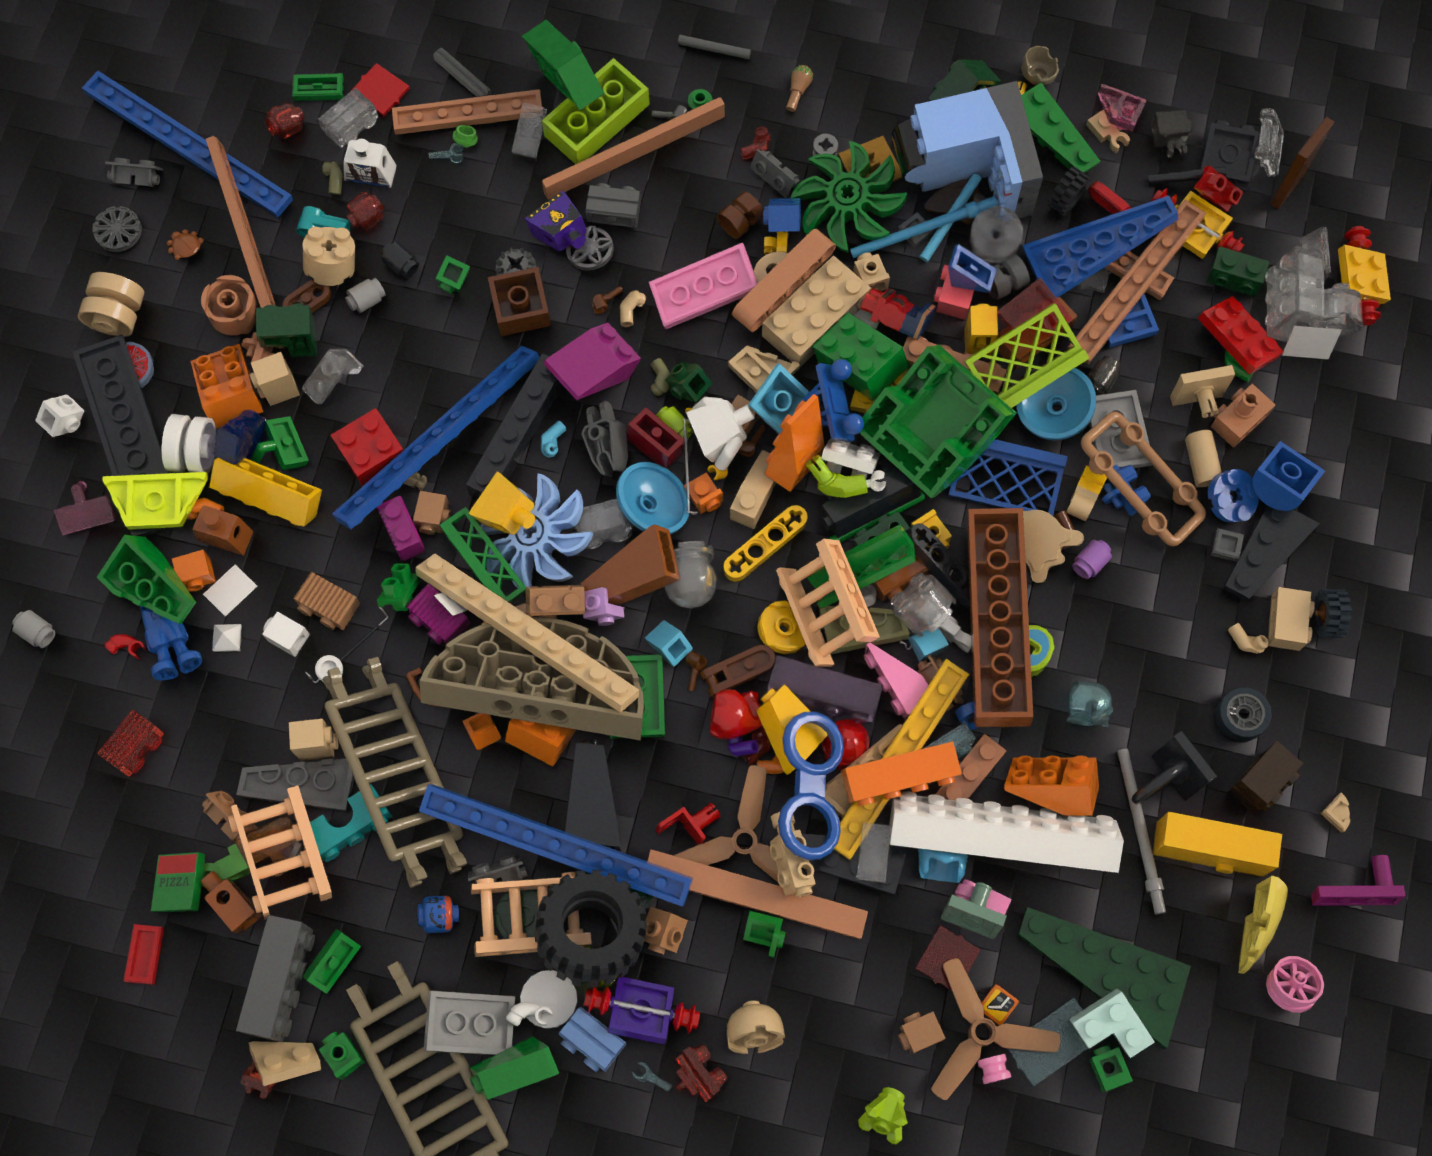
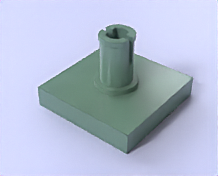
(973, 913)

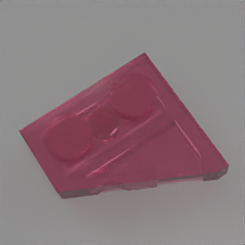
(1121, 107)

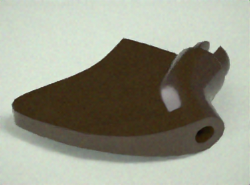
(944, 199)

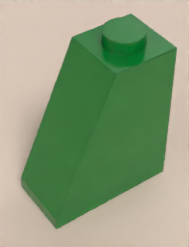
(513, 1069)

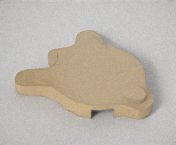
(1044, 542)

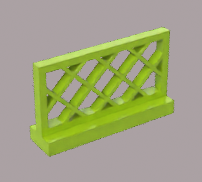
(1044, 374)

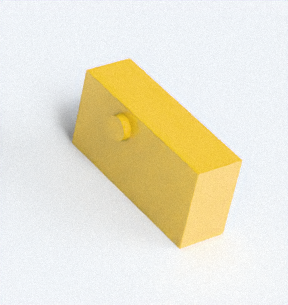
(1217, 844)

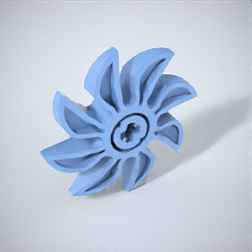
(543, 537)

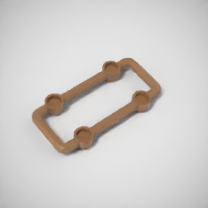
(1183, 494)

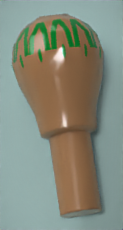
(800, 80)

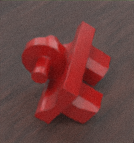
(1218, 189)

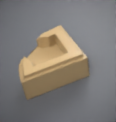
(1338, 812)

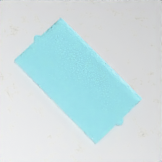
(1039, 1064)

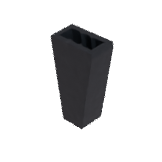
(591, 798)

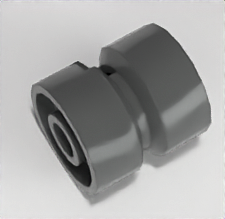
(1009, 276)

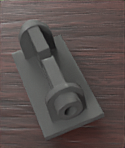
(769, 169)
(144, 172)
(506, 868)

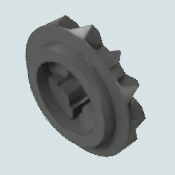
(514, 255)

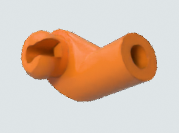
(203, 502)

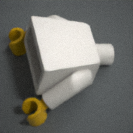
(719, 431)

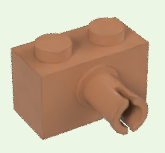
(1242, 415)

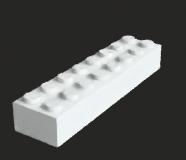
(1005, 832)

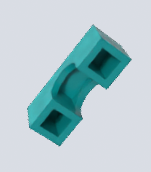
(332, 839)

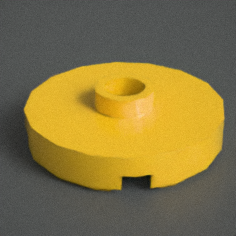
(769, 629)

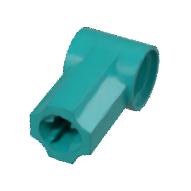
(315, 217)

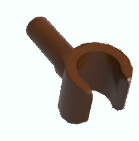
(599, 301)
(748, 447)
(697, 663)

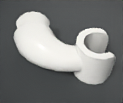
(525, 1009)

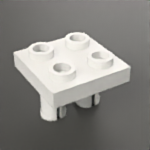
(859, 458)

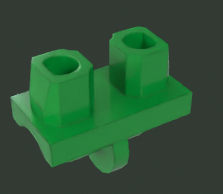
(398, 588)

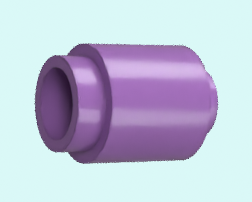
(1092, 559)

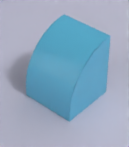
(669, 642)
(929, 644)

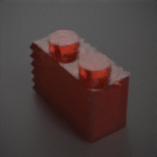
(131, 743)

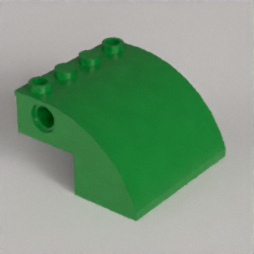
(935, 420)

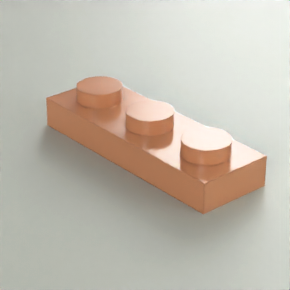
(974, 769)

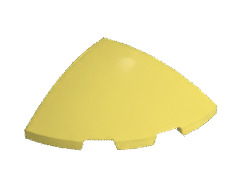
(1263, 922)

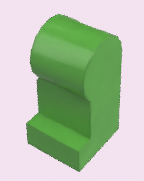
(230, 867)

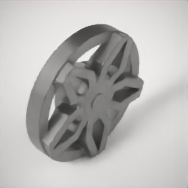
(591, 250)

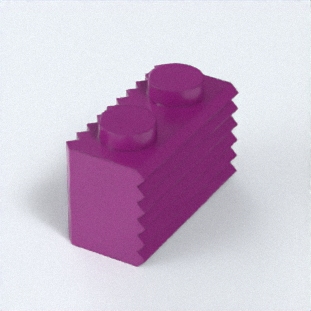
(401, 528)
(428, 611)

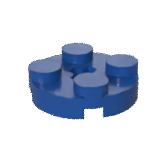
(1219, 492)

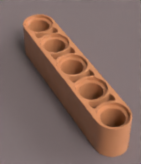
(783, 280)

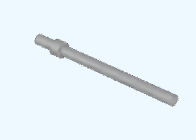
(1153, 883)

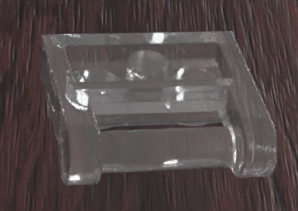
(1270, 142)

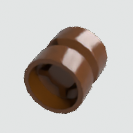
(738, 216)

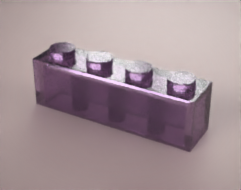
(827, 689)

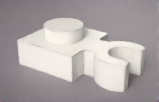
(953, 634)

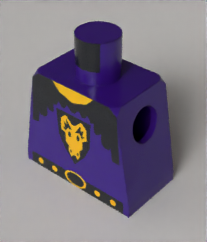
(558, 223)

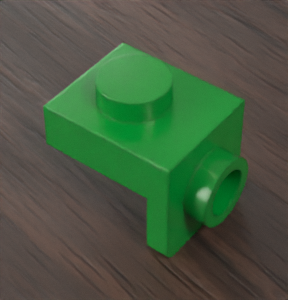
(765, 931)

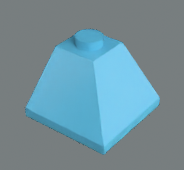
(778, 397)

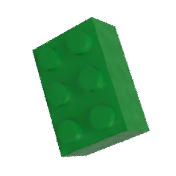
(873, 356)

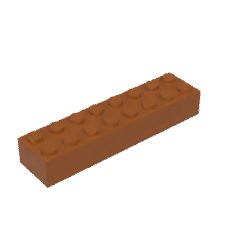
(999, 618)

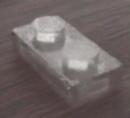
(529, 130)
(873, 852)

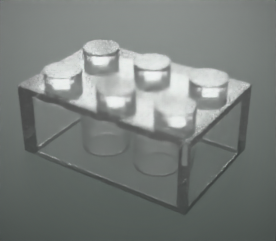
(1295, 292)

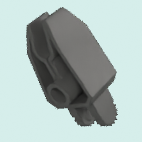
(605, 440)

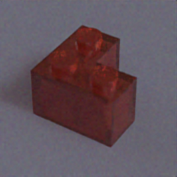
(1029, 303)

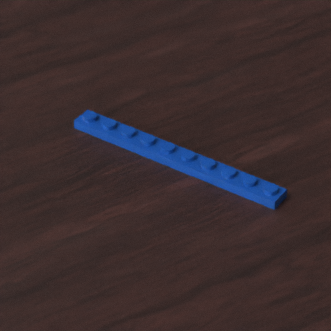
(184, 141)
(435, 437)
(555, 844)

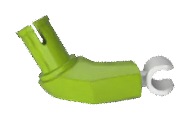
(843, 486)

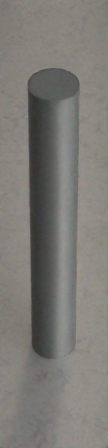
(714, 47)

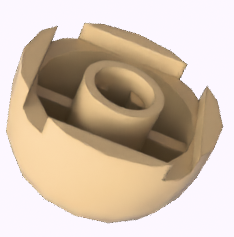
(754, 1027)

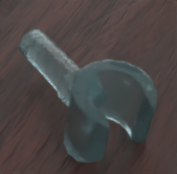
(456, 158)
(652, 1078)

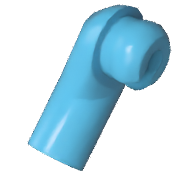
(549, 439)

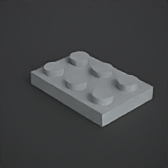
(1109, 441)
(468, 1023)

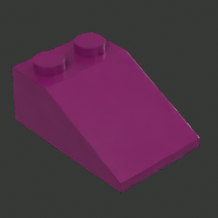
(593, 362)

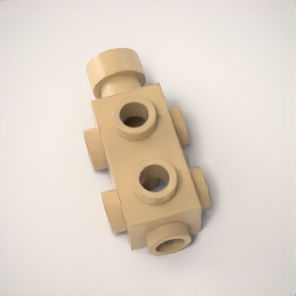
(789, 865)

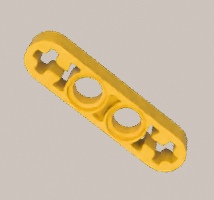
(762, 540)

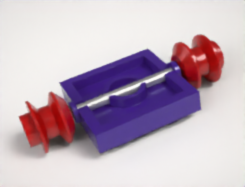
(641, 1010)

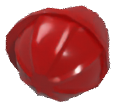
(854, 741)

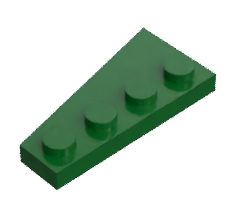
(1056, 130)

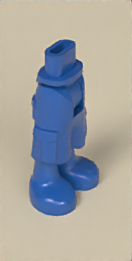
(160, 636)

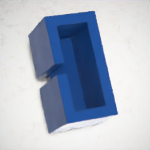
(783, 215)

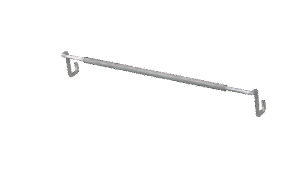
(686, 464)

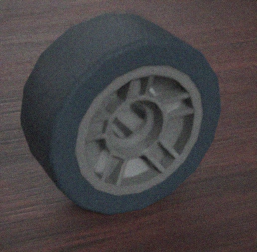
(1250, 703)

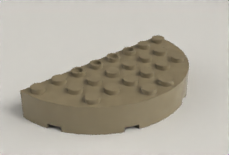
(501, 678)

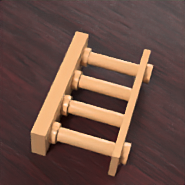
(850, 603)
(309, 857)
(517, 940)

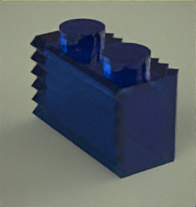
(239, 436)

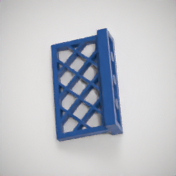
(1018, 456)

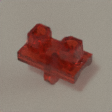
(695, 1076)

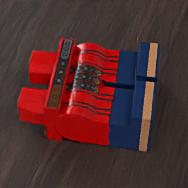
(898, 312)

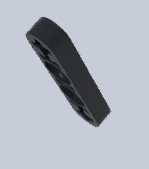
(947, 562)

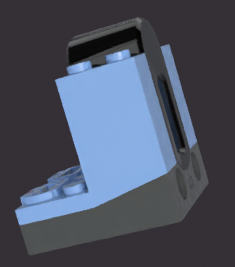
(972, 134)

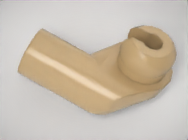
(628, 304)
(1248, 643)

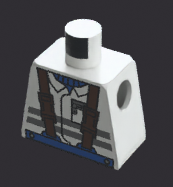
(368, 164)

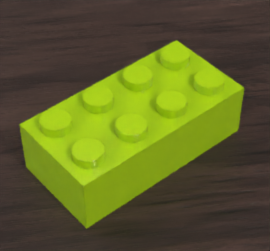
(586, 130)

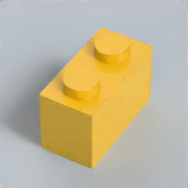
(980, 328)

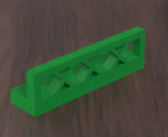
(867, 557)
(471, 558)

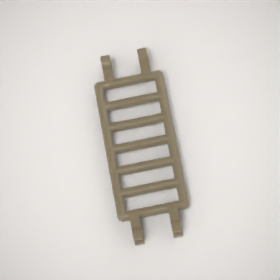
(373, 672)
(396, 1101)

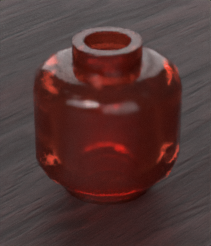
(284, 120)
(365, 210)

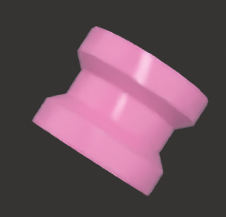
(994, 1069)

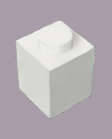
(285, 633)

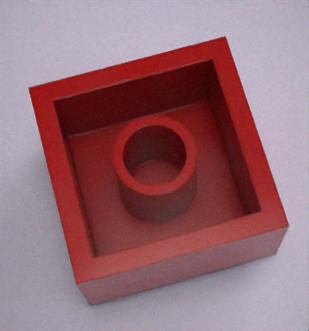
(367, 445)

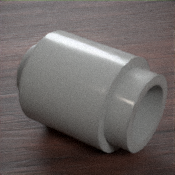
(365, 295)
(33, 629)

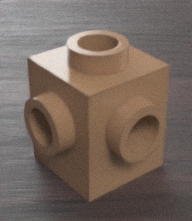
(664, 930)

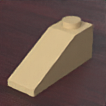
(753, 494)

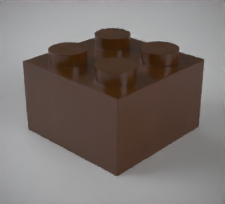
(519, 301)

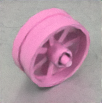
(1300, 971)

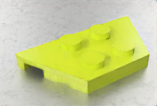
(155, 498)

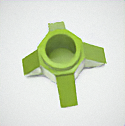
(885, 1115)

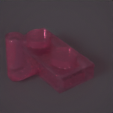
(84, 512)

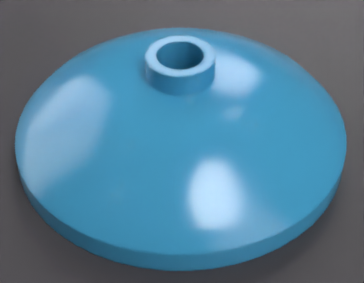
(1078, 404)
(652, 496)

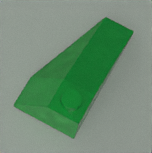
(146, 578)

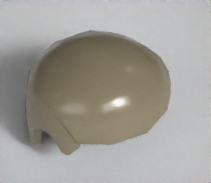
(1039, 66)

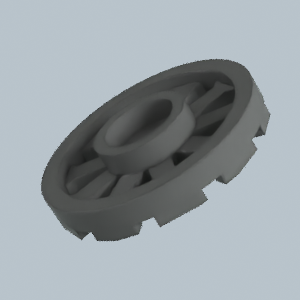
(117, 229)

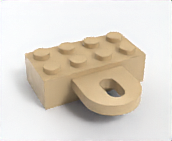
(812, 307)

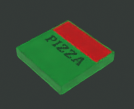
(178, 882)

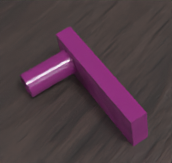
(1382, 894)

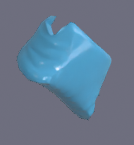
(942, 865)

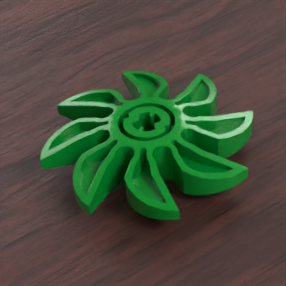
(853, 183)

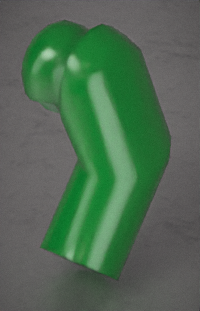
(1239, 371)

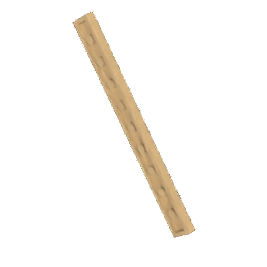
(528, 633)

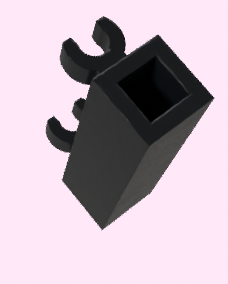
(850, 513)

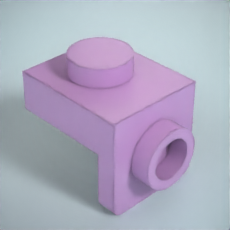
(599, 609)

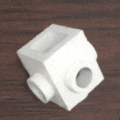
(59, 415)

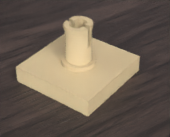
(1203, 388)

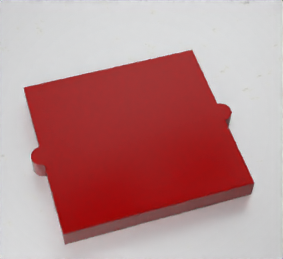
(382, 88)

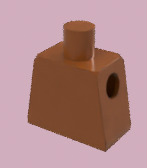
(218, 530)
(238, 912)

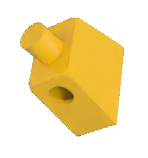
(503, 506)

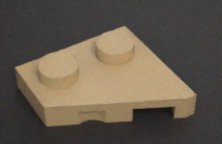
(756, 366)
(283, 1060)

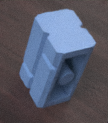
(592, 1040)

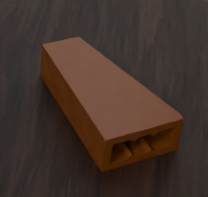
(637, 568)

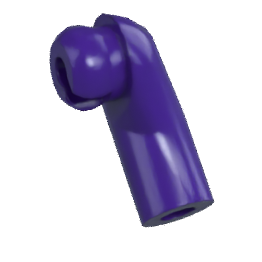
(743, 748)

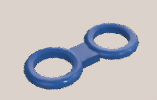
(810, 785)

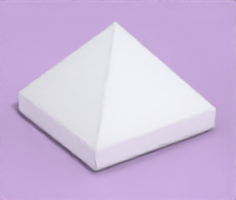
(227, 638)

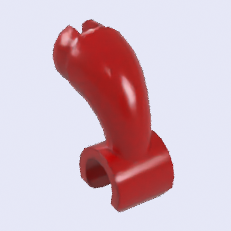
(120, 641)

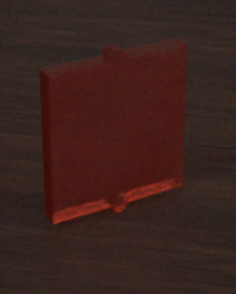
(943, 948)

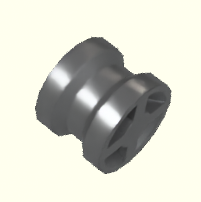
(827, 141)

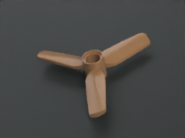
(748, 817)
(1004, 1035)

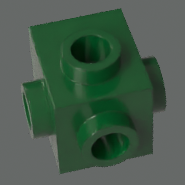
(688, 381)

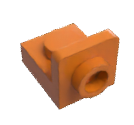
(704, 494)

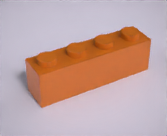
(901, 772)

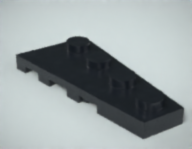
(843, 868)

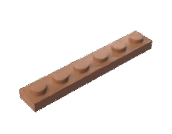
(462, 112)

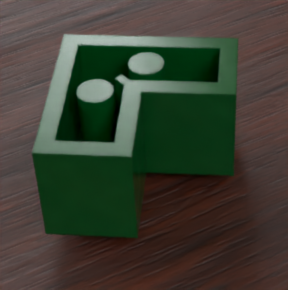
(965, 77)
(288, 327)

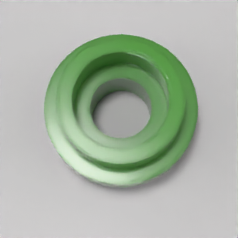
(465, 136)

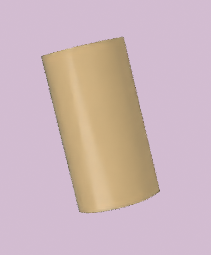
(1203, 457)

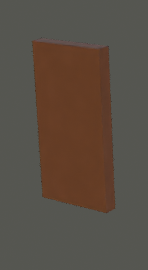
(1302, 162)

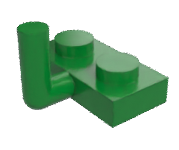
(284, 443)

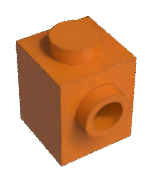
(194, 570)

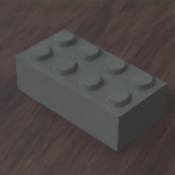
(276, 979)

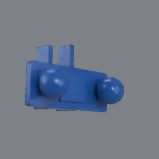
(832, 395)

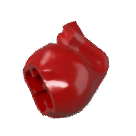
(734, 714)

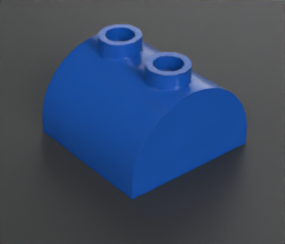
(1285, 478)

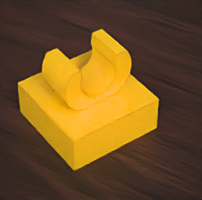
(776, 244)

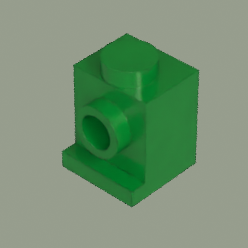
(350, 1059)
(1120, 1073)

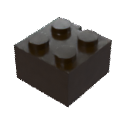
(1266, 778)

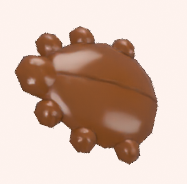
(184, 244)

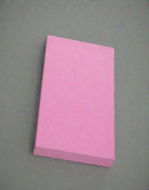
(703, 286)

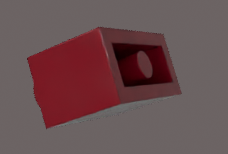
(655, 438)

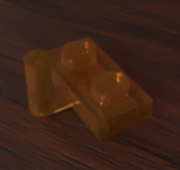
(278, 825)

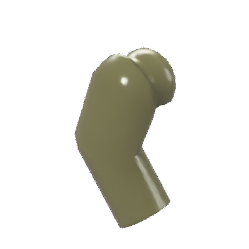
(335, 181)
(662, 372)

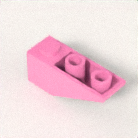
(897, 678)

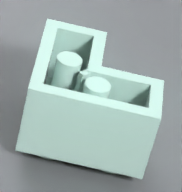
(1116, 1017)

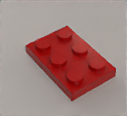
(1240, 335)

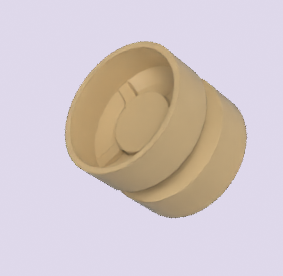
(111, 304)

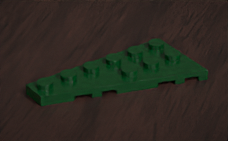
(1103, 964)

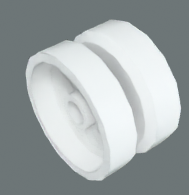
(188, 444)

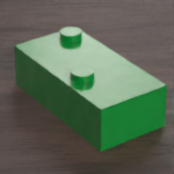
(563, 64)

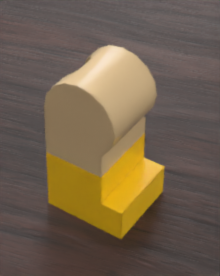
(1086, 494)

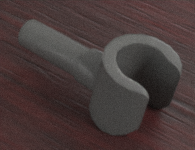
(679, 110)

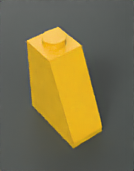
(776, 713)

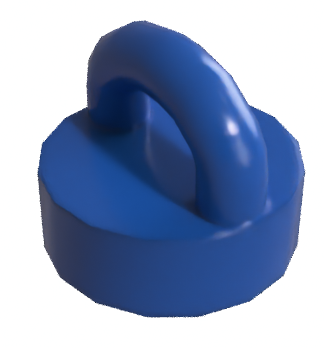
(965, 713)

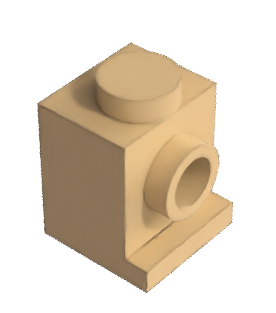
(875, 279)

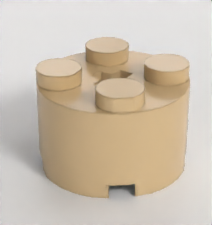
(328, 255)

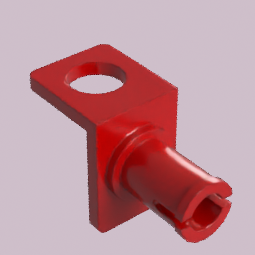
(692, 824)

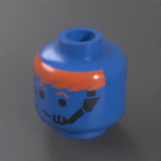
(437, 914)

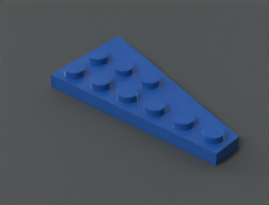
(1082, 251)

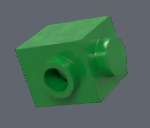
(452, 275)

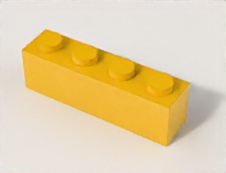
(266, 490)

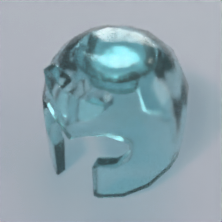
(1089, 704)

